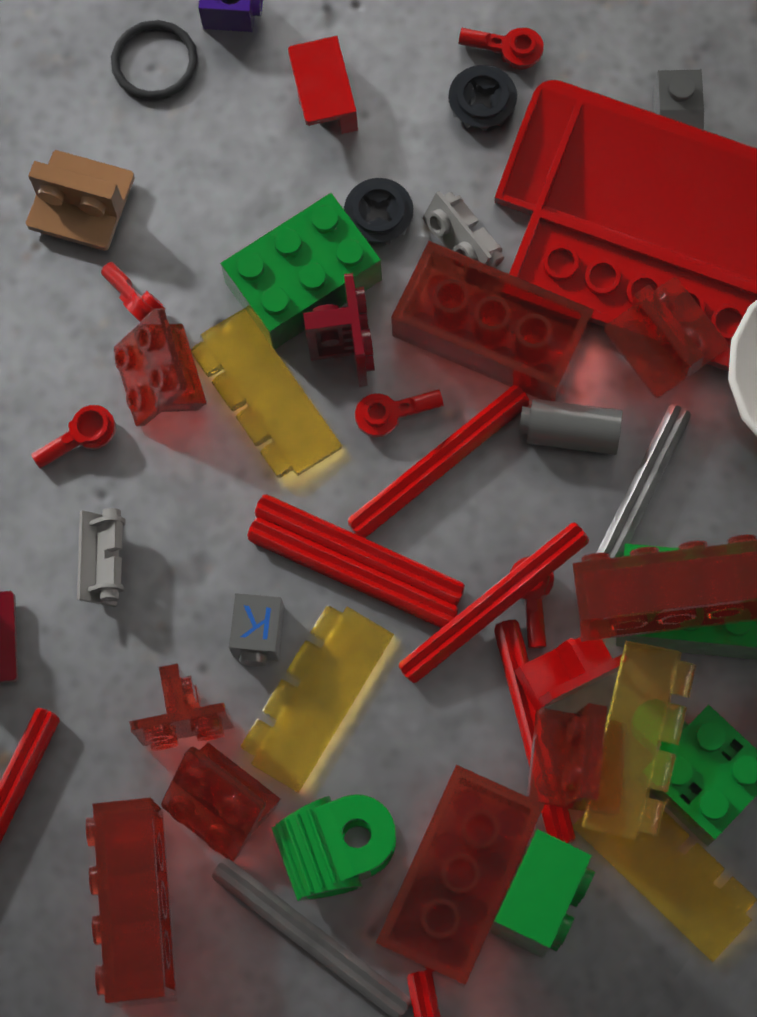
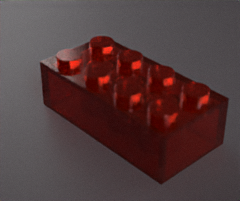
(491, 322)
(666, 588)
(460, 875)
(133, 903)

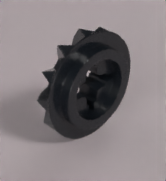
(487, 81)
(378, 193)

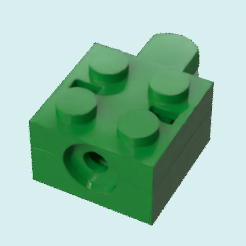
(712, 773)

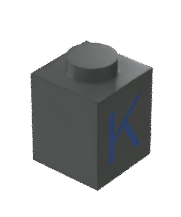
(256, 629)

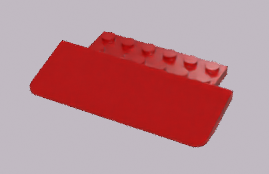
(630, 205)

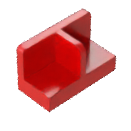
(323, 83)
(566, 671)

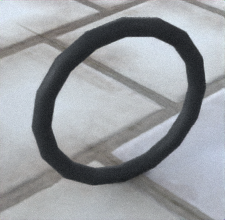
(148, 25)

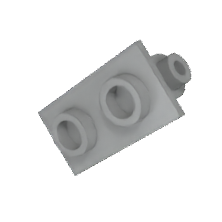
(451, 222)
(99, 557)

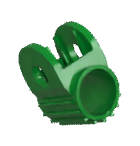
(315, 847)

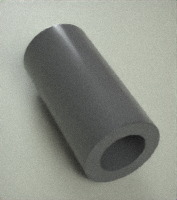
(572, 426)

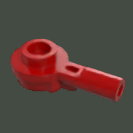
(518, 48)
(136, 304)
(380, 415)
(90, 428)
(534, 609)

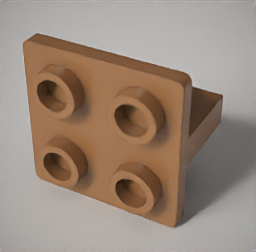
(78, 199)

